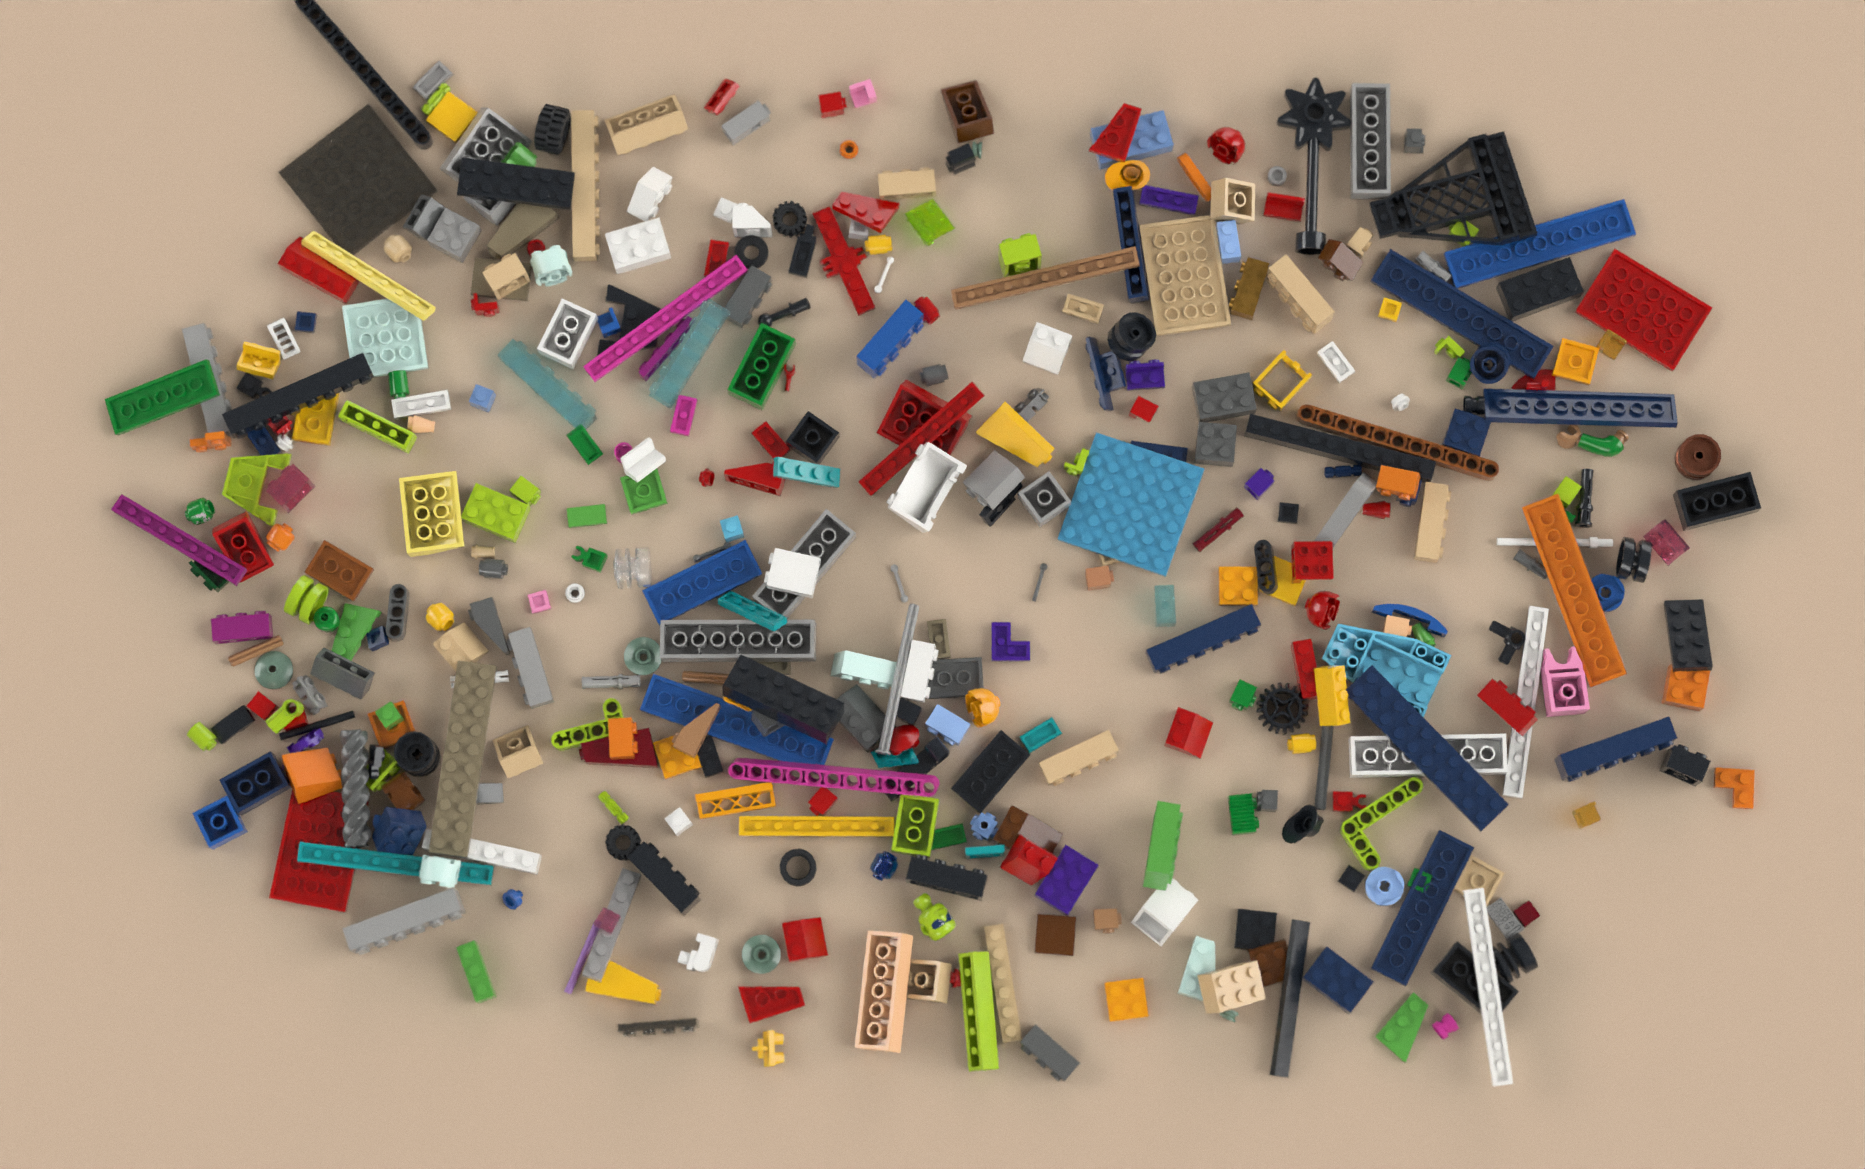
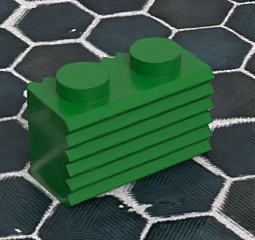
(1242, 814)

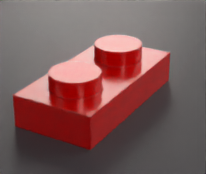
(721, 97)
(716, 255)
(770, 441)

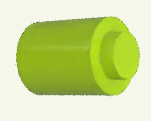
(202, 737)

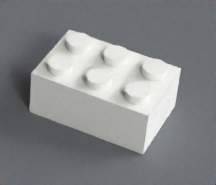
(638, 246)
(567, 333)

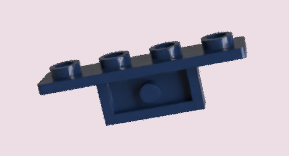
(1107, 373)

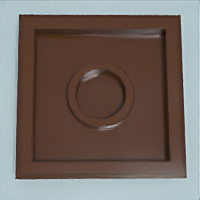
(1055, 934)

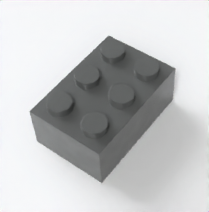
(1224, 397)

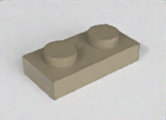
(939, 636)

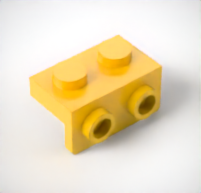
(259, 360)

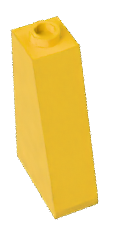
(1016, 436)
(624, 984)

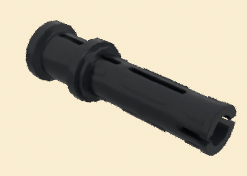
(1584, 507)

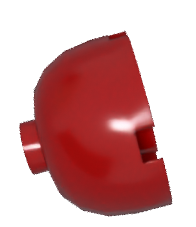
(1227, 145)
(1322, 608)

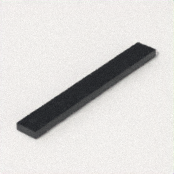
(1290, 998)

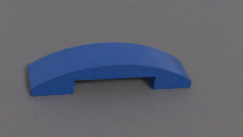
(1434, 625)

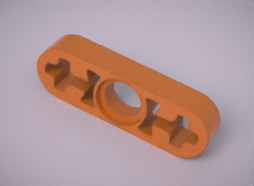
(1195, 176)

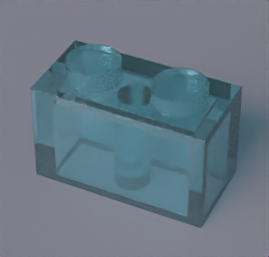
(1164, 605)

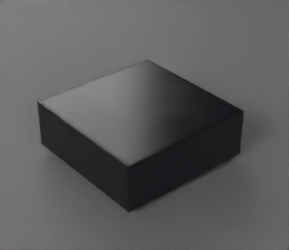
(1288, 513)

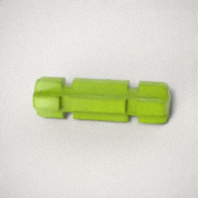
(434, 100)
(613, 807)

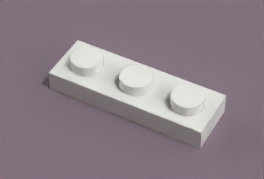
(421, 404)

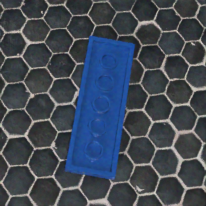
(702, 582)

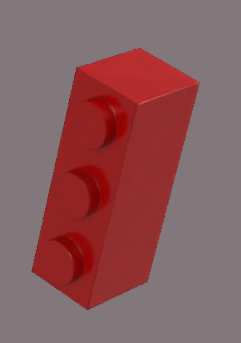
(1304, 666)
(1508, 706)

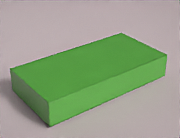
(586, 516)

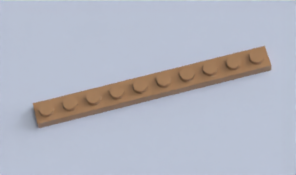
(1045, 278)

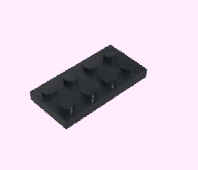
(1688, 635)
(990, 771)

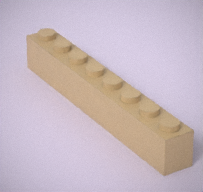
(584, 190)

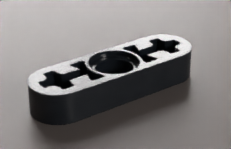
(1271, 573)

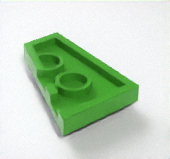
(1403, 1027)

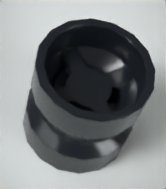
(1474, 405)

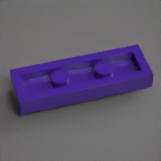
(1169, 200)

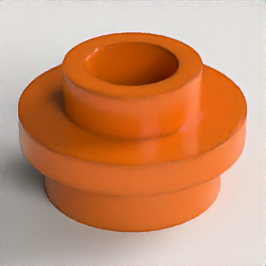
(849, 143)

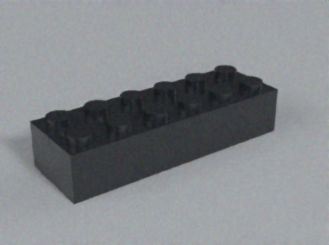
(783, 699)

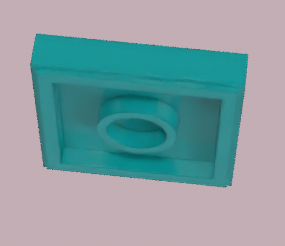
(984, 851)

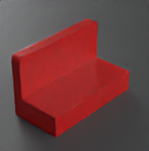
(1283, 207)

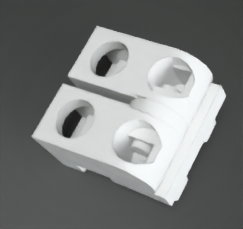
(703, 958)

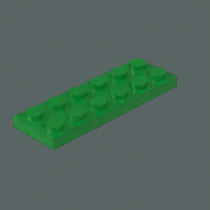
(162, 397)

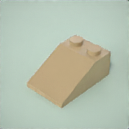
(928, 981)

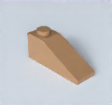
(693, 734)

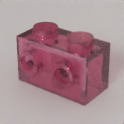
(1666, 542)

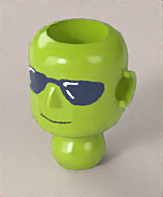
(934, 919)

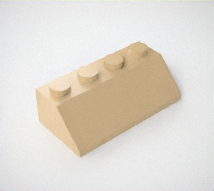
(646, 124)

